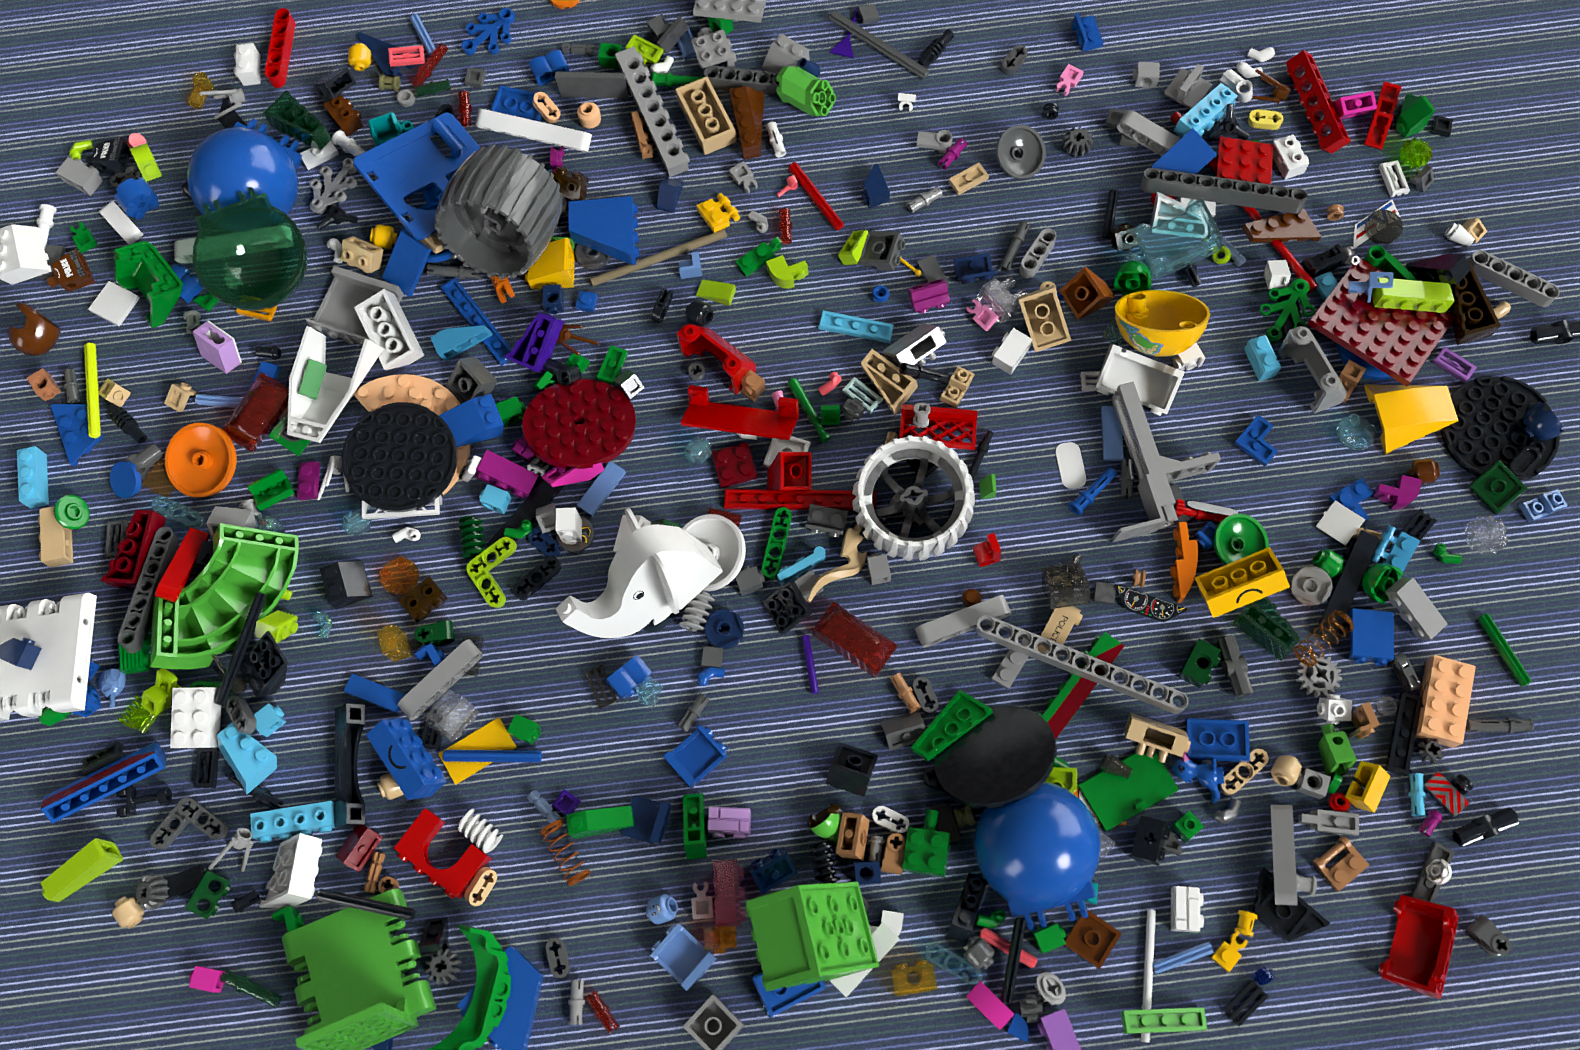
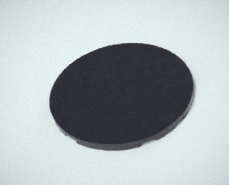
(1492, 425)
(399, 457)
(998, 759)

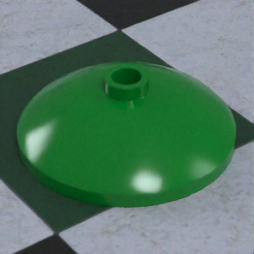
(1244, 532)

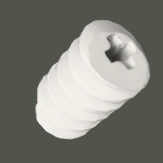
(478, 832)

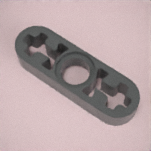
(241, 715)

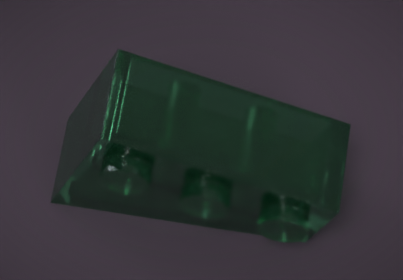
(1267, 627)

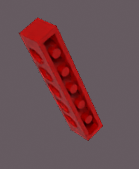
(1338, 136)

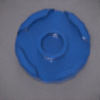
(125, 479)

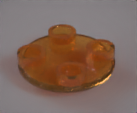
(399, 575)

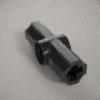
(1558, 332)
(1485, 827)

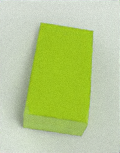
(853, 247)
(717, 291)

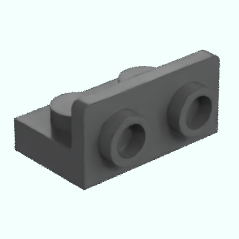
(826, 519)

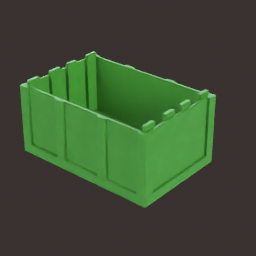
(811, 934)

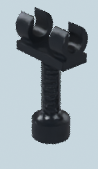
(163, 796)

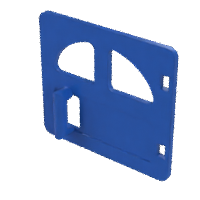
(414, 163)

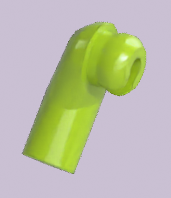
(78, 147)

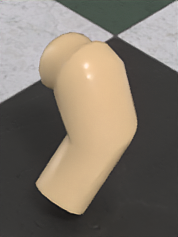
(1502, 309)

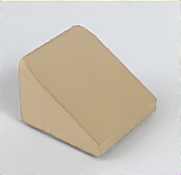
(1475, 228)

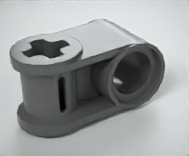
(1486, 935)

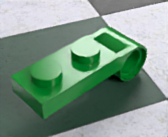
(1387, 263)

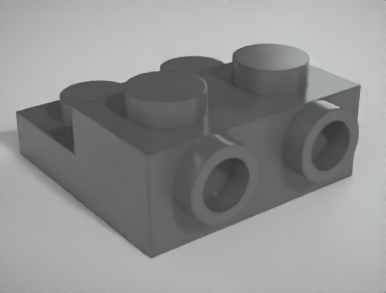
(882, 250)

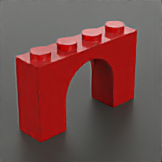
(415, 845)

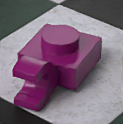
(556, 157)

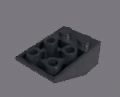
(265, 667)

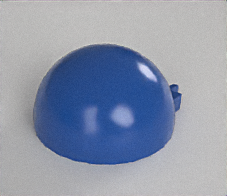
(243, 159)
(1040, 852)

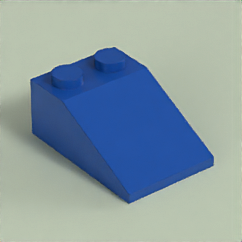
(474, 420)

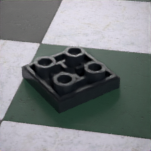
(787, 607)

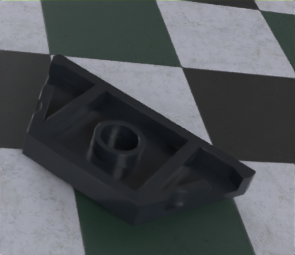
(1284, 920)

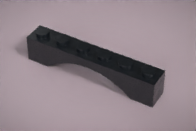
(348, 798)

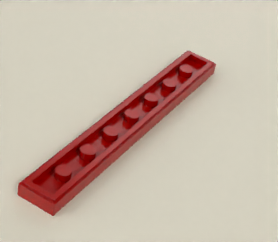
(791, 499)

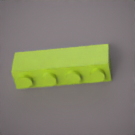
(1414, 295)

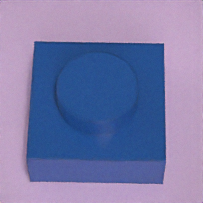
(586, 301)

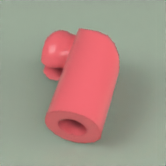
(831, 384)

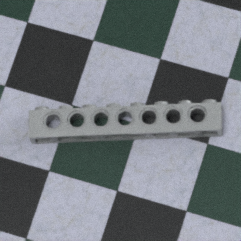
(673, 164)

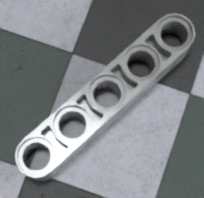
(1146, 132)
(1513, 278)
(961, 621)
(440, 679)
(1283, 855)

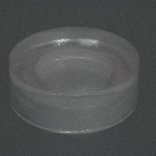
(1385, 706)

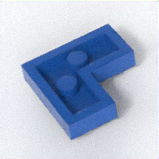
(1252, 441)
(1352, 496)

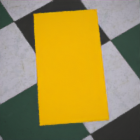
(489, 737)

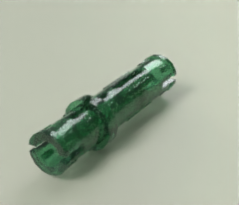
(244, 985)

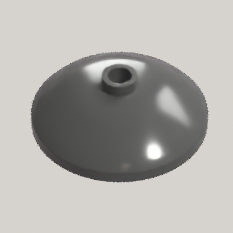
(1029, 151)

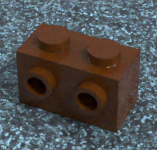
(343, 115)

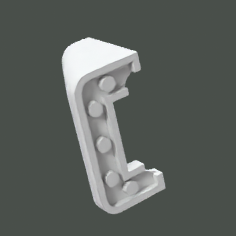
(1153, 380)

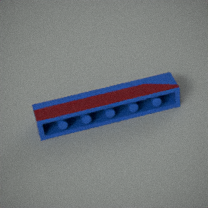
(103, 782)

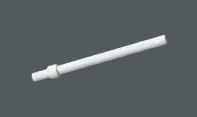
(1148, 966)

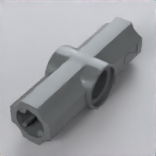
(1235, 666)

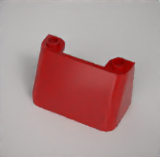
(699, 339)
(1421, 946)

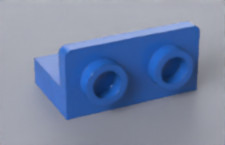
(1087, 32)

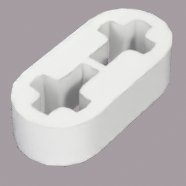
(893, 816)

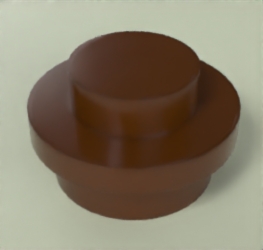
(971, 597)

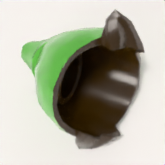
(826, 823)

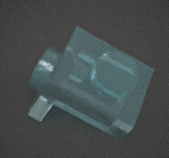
(649, 691)

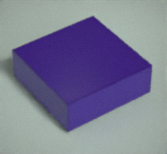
(566, 803)

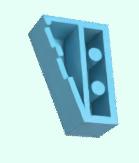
(246, 757)

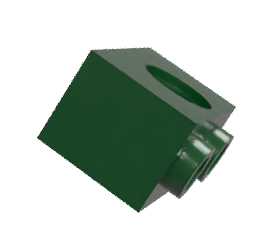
(1192, 672)

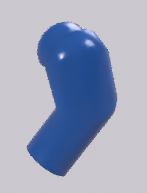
(708, 673)

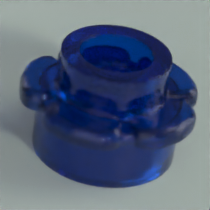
(1264, 976)

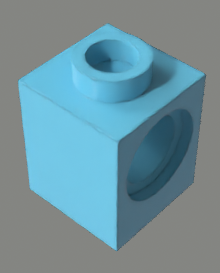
(495, 499)
(269, 719)

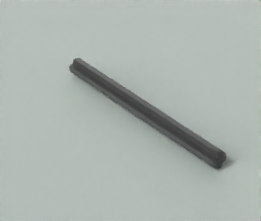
(878, 44)

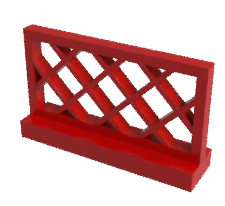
(939, 419)

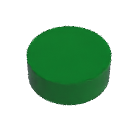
(1335, 782)

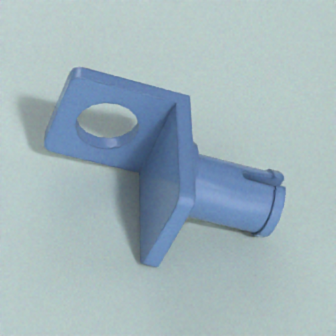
(1366, 287)

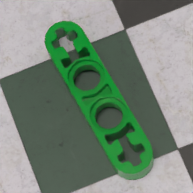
(776, 543)

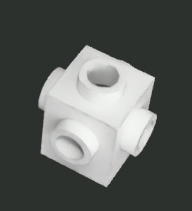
(1334, 709)

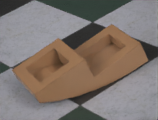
(1350, 377)

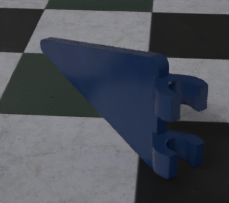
(380, 54)

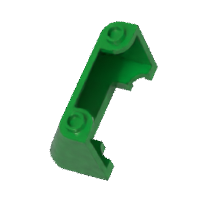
(145, 268)

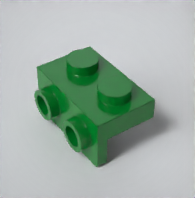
(271, 489)

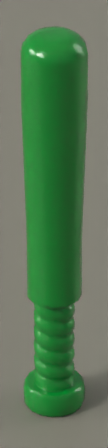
(805, 404)

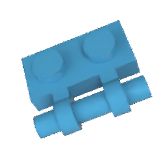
(1401, 550)

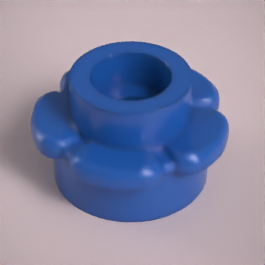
(880, 290)

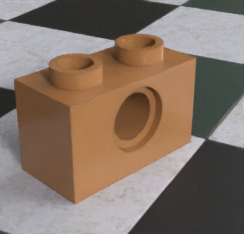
(852, 836)

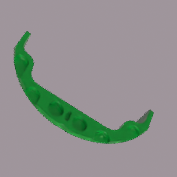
(489, 996)

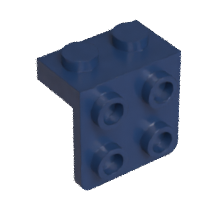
(973, 266)

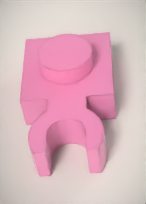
(1068, 78)
(984, 315)

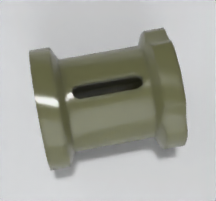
(389, 83)

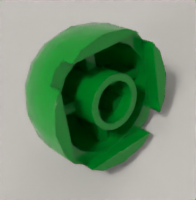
(1132, 277)
(1379, 580)

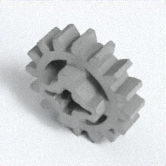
(1324, 683)

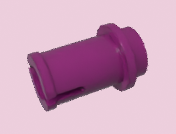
(1431, 821)

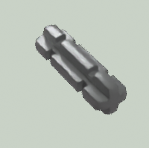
(578, 49)

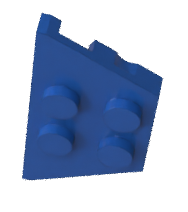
(73, 429)

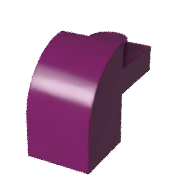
(1401, 495)

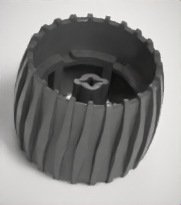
(499, 211)

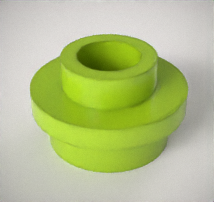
(1215, 256)

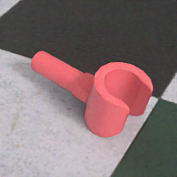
(792, 184)

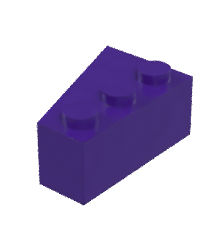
(537, 342)

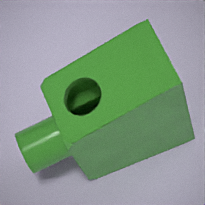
(1335, 751)

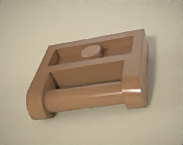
(1345, 869)

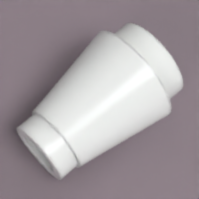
(1459, 235)

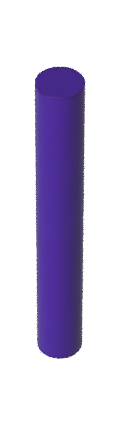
(810, 664)

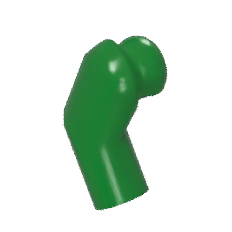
(520, 532)
(992, 920)

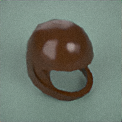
(36, 336)

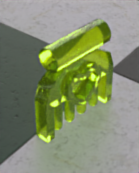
(139, 718)

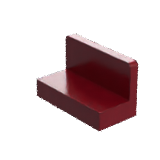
(358, 847)

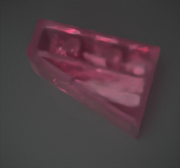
(728, 892)

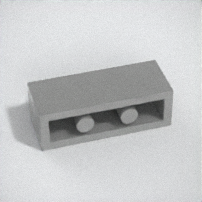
(1416, 608)

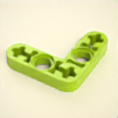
(484, 571)

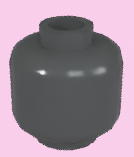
(978, 953)

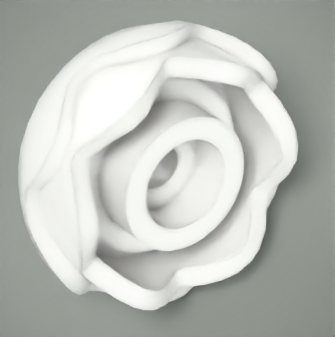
(1439, 872)

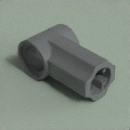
(146, 458)

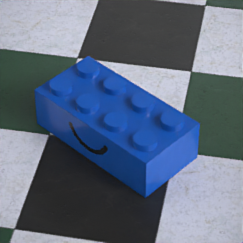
(406, 758)

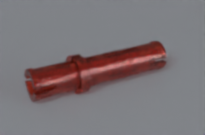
(426, 69)

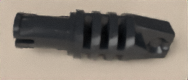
(935, 48)
(126, 423)

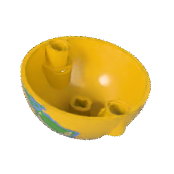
(1168, 322)

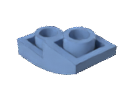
(1543, 505)

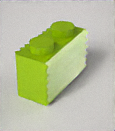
(279, 624)

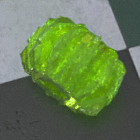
(1415, 153)

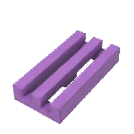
(1453, 367)

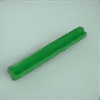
(1504, 650)

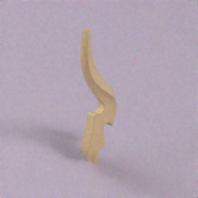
(855, 561)

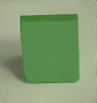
(988, 487)

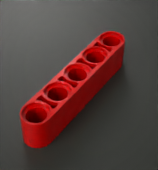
(280, 48)
(181, 565)

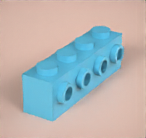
(1206, 112)
(292, 821)

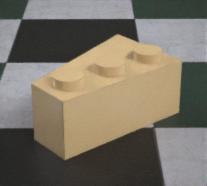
(888, 381)

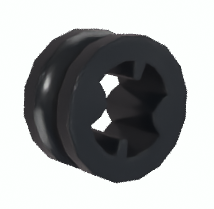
(1050, 111)
(1462, 784)

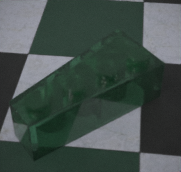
(295, 121)

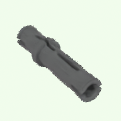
(1017, 240)
(453, 271)
(1505, 725)

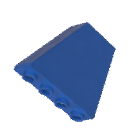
(606, 226)
(518, 1019)

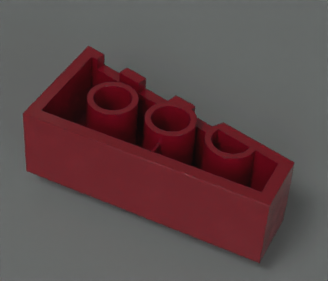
(133, 550)

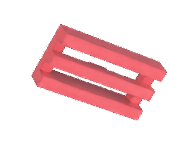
(406, 58)

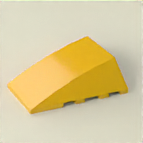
(1410, 412)

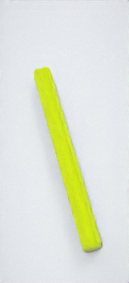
(92, 390)

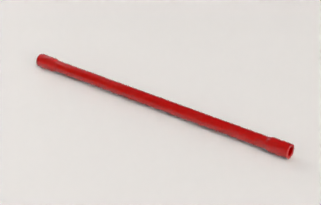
(1277, 244)

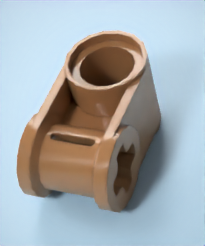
(893, 858)

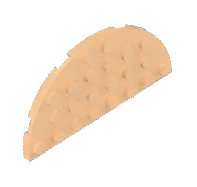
(413, 390)

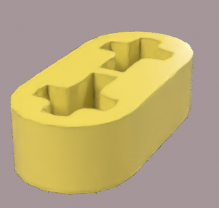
(1265, 119)

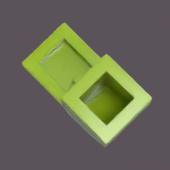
(145, 162)
(783, 275)
(159, 696)

